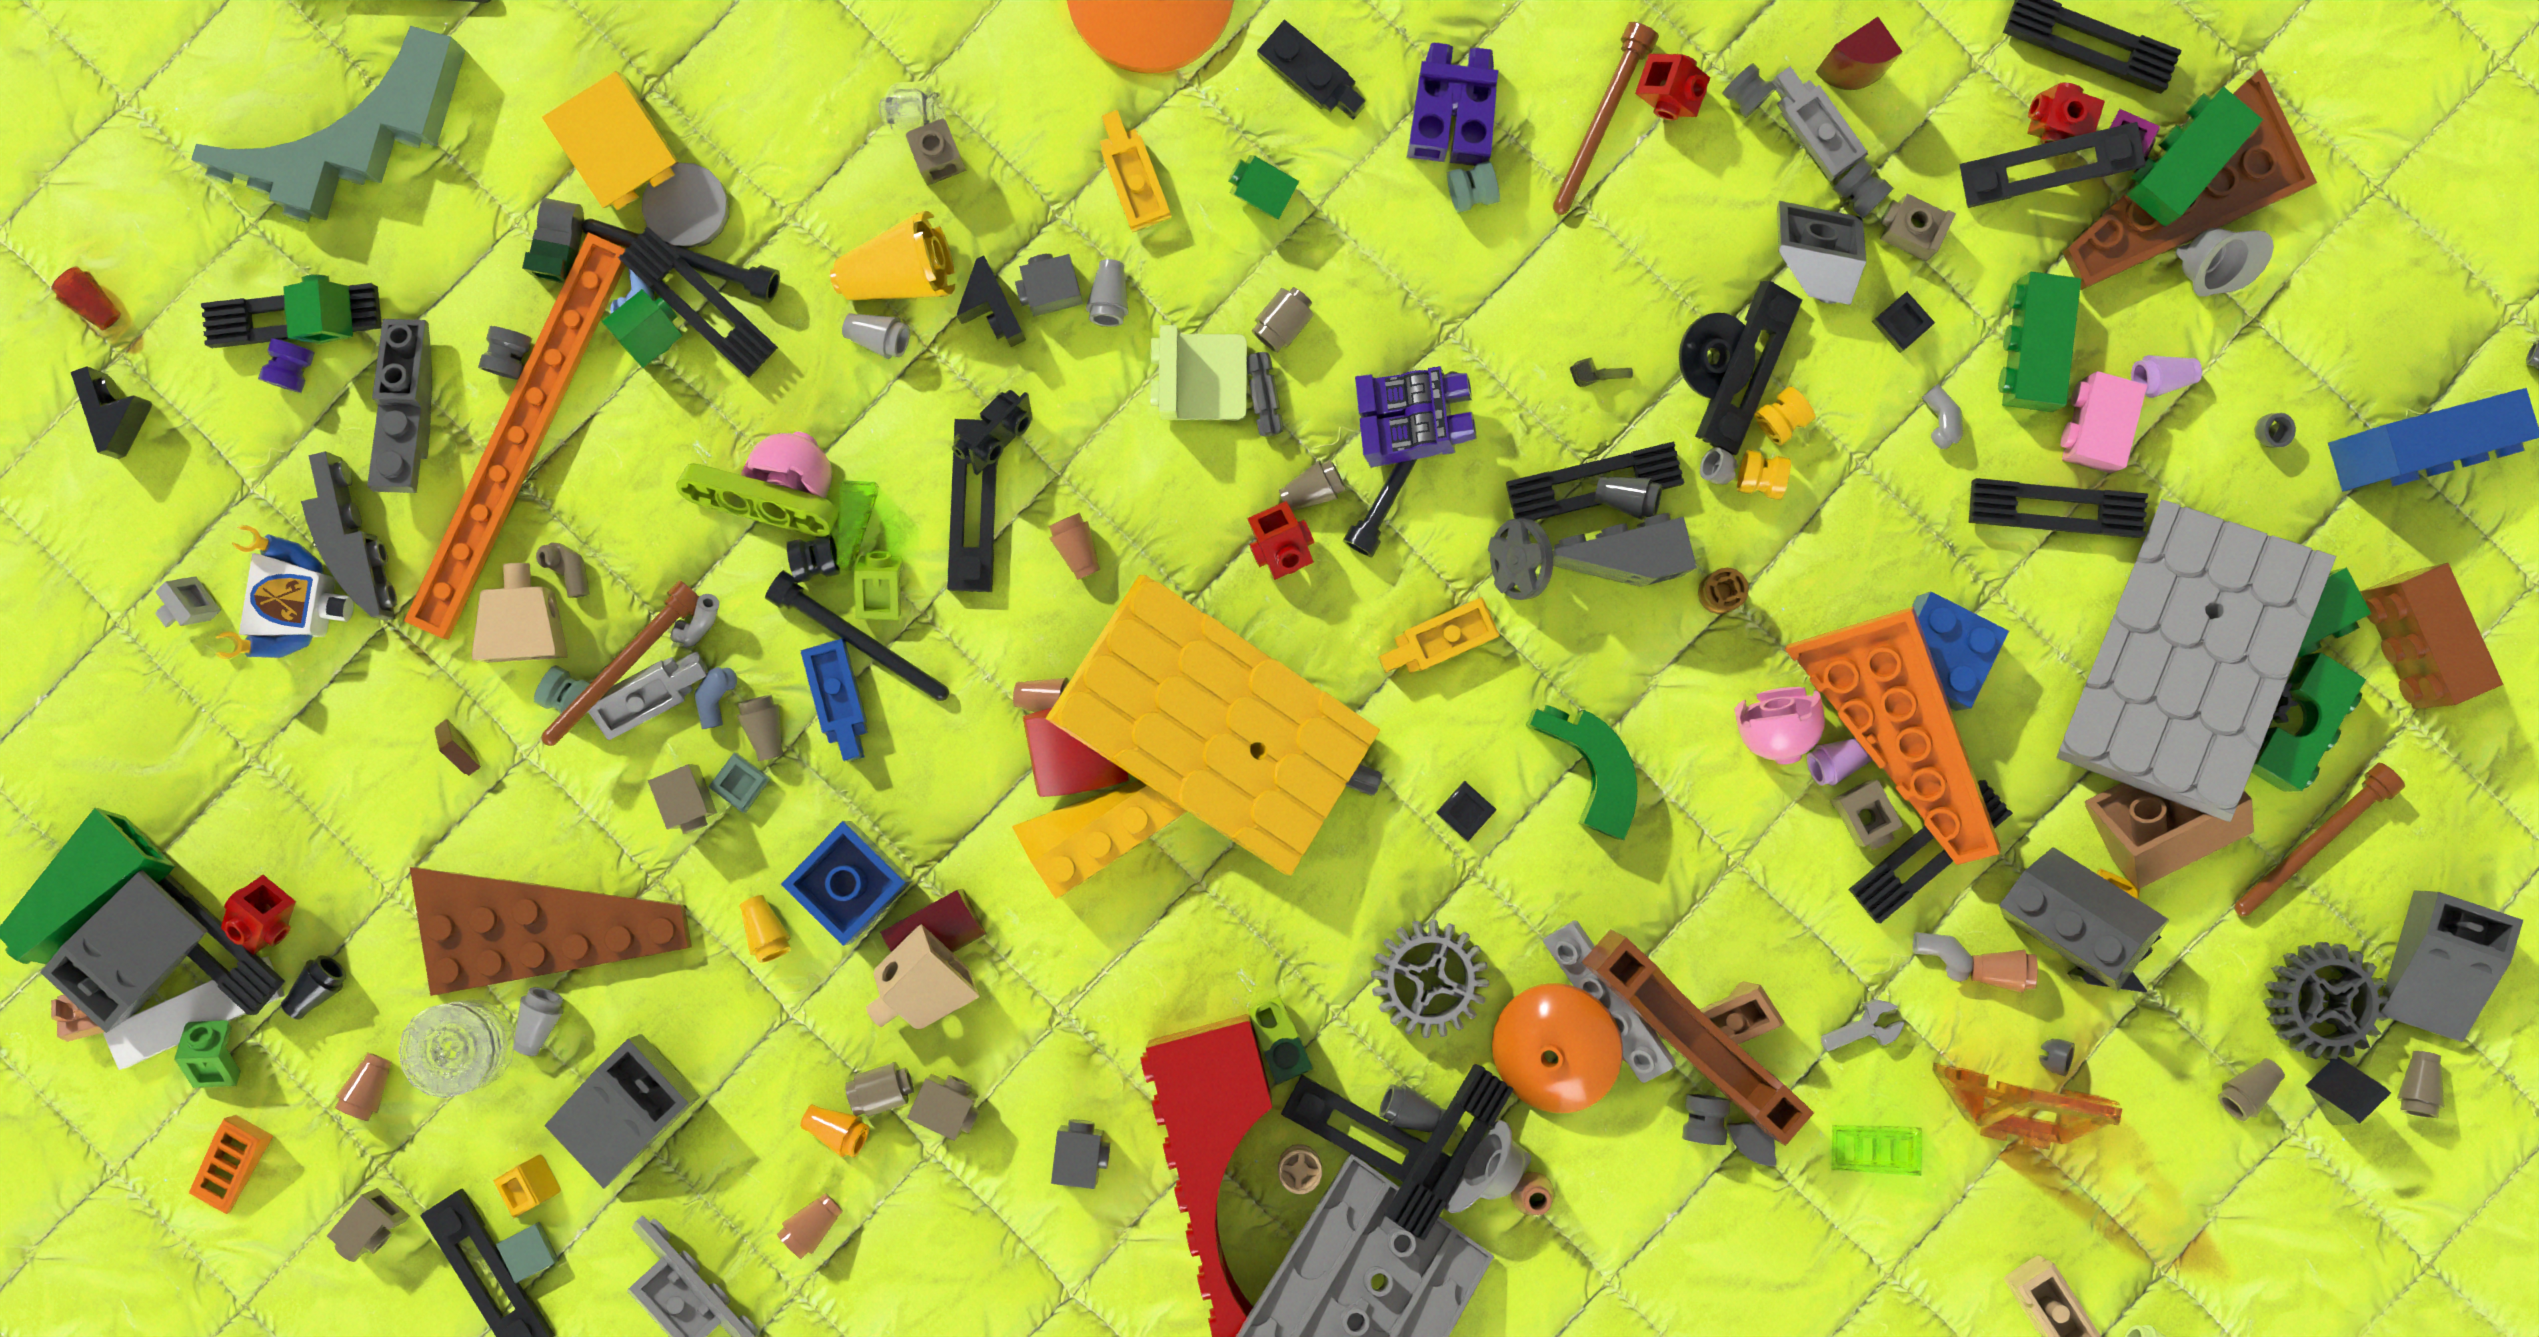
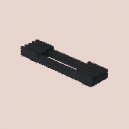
(2149, 61)
(2116, 152)
(653, 259)
(1772, 311)
(231, 321)
(1534, 497)
(2118, 511)
(971, 567)
(1884, 893)
(251, 982)
(1311, 1108)
(1418, 1207)
(456, 1220)

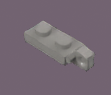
(1818, 124)
(647, 694)

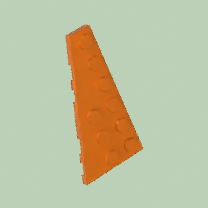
(1899, 713)

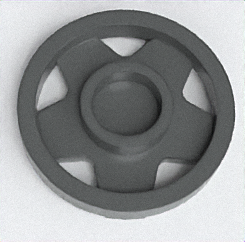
(1517, 559)

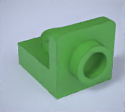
(204, 1055)

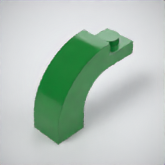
(1610, 765)

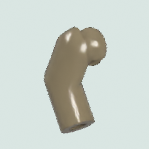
(567, 563)

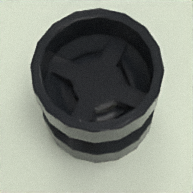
(812, 558)

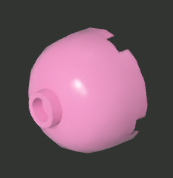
(790, 462)
(1781, 724)

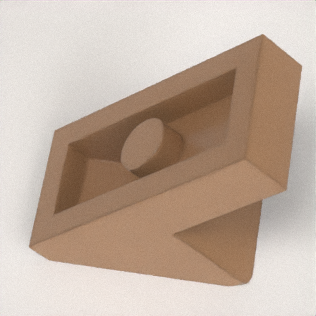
(1744, 1013)

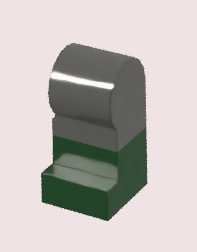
(555, 240)

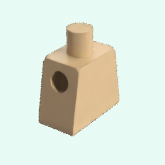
(518, 621)
(920, 982)

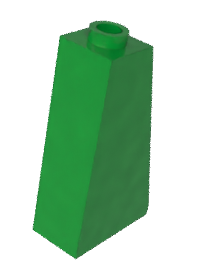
(78, 883)

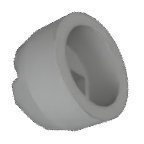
(1718, 466)

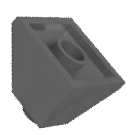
(1822, 250)

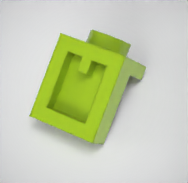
(878, 586)

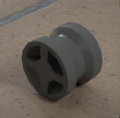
(1749, 90)

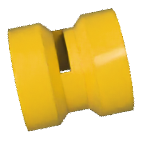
(1781, 418)
(1763, 474)

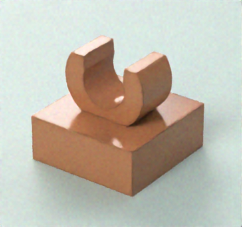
(71, 1021)

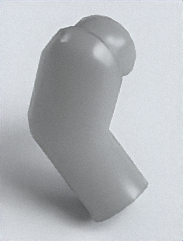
(1950, 417)
(702, 621)
(1949, 949)

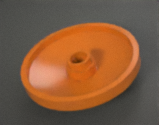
(1150, 33)

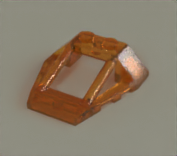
(2076, 1111)

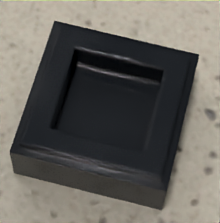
(1903, 322)
(1465, 811)

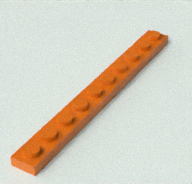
(517, 437)

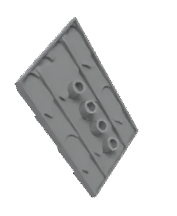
(2196, 659)
(1347, 1240)

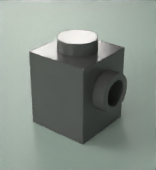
(1048, 284)
(1079, 1154)

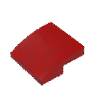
(1063, 763)

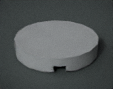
(687, 207)

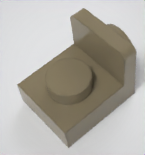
(935, 151)

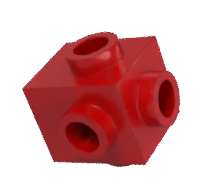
(1672, 85)
(2063, 113)
(1280, 540)
(258, 915)

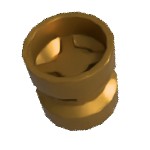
(1716, 594)

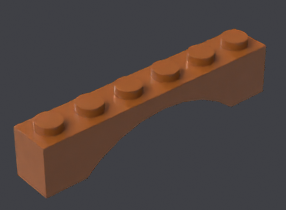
(1696, 1037)

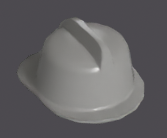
(2225, 260)
(1491, 1170)

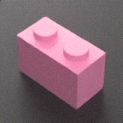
(2103, 422)

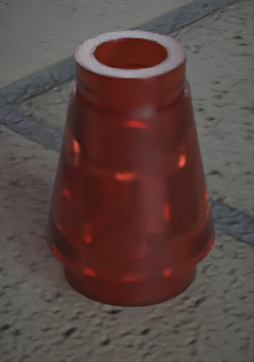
(85, 297)

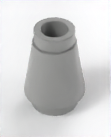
(1108, 295)
(877, 333)
(536, 1019)

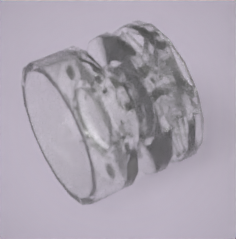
(478, 1036)

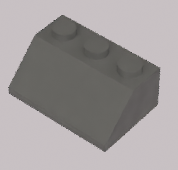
(2082, 917)

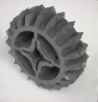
(2354, 984)

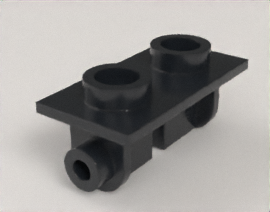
(1007, 418)

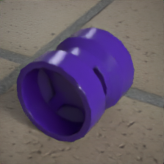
(286, 365)

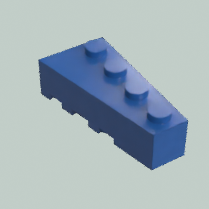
(2436, 441)

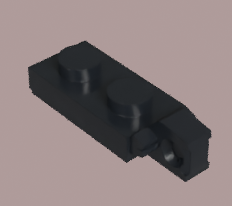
(1310, 70)

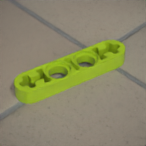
(757, 500)

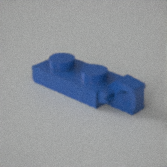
(836, 696)

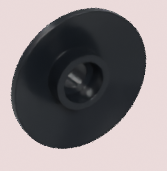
(1720, 335)

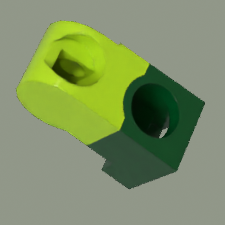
(1279, 1040)

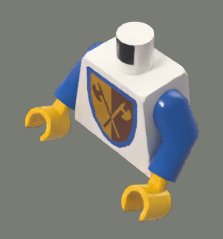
(284, 600)

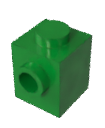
(1262, 185)
(318, 310)
(643, 327)

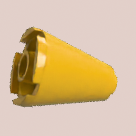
(897, 264)

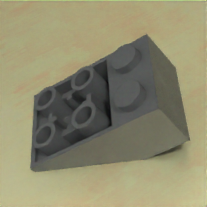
(1638, 557)
(124, 952)
(2448, 963)
(621, 1109)

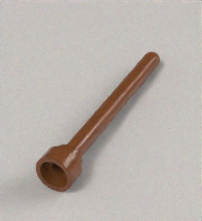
(1637, 42)
(679, 604)
(2379, 785)

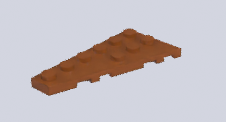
(2257, 175)
(510, 930)

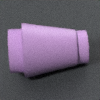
(2165, 373)
(1836, 761)

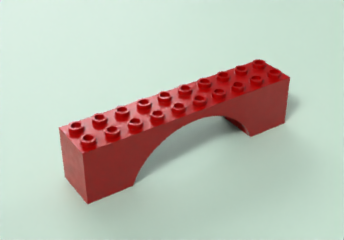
(1208, 1098)

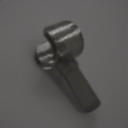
(1586, 374)

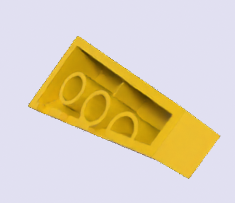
(1093, 833)

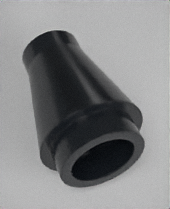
(314, 985)

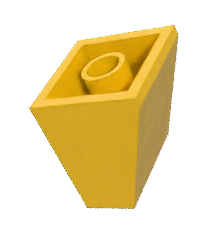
(612, 141)

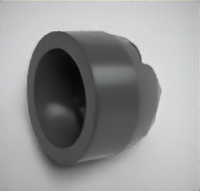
(2279, 434)
(2060, 1056)

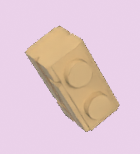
(2049, 1300)

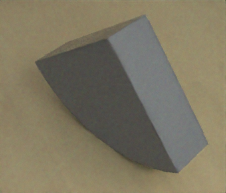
(1753, 1142)

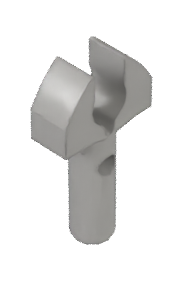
(1865, 1027)

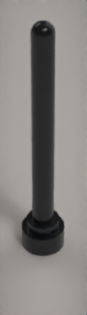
(759, 281)
(1365, 534)
(788, 593)

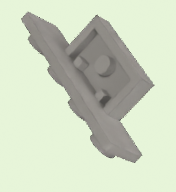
(1641, 1044)
(677, 1295)

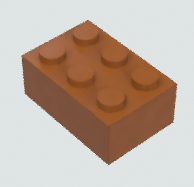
(2431, 638)

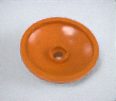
(1571, 1026)

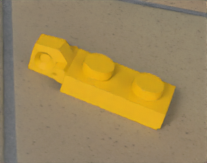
(1132, 175)
(1442, 638)

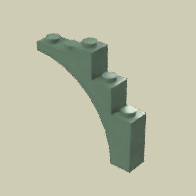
(404, 108)

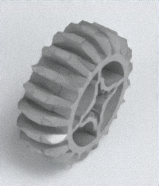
(1464, 992)

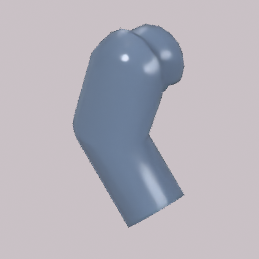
(710, 692)

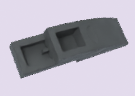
(404, 406)
(350, 555)

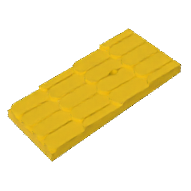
(1213, 724)

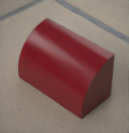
(1860, 57)
(948, 919)

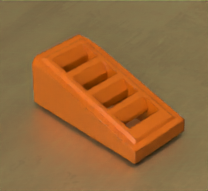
(256, 1142)

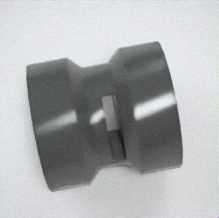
(1863, 188)
(504, 352)
(1706, 1119)

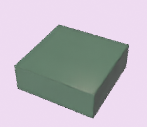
(739, 782)
(527, 1252)

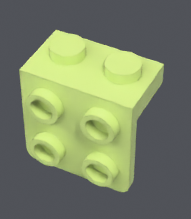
(1199, 375)

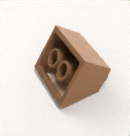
(2158, 836)

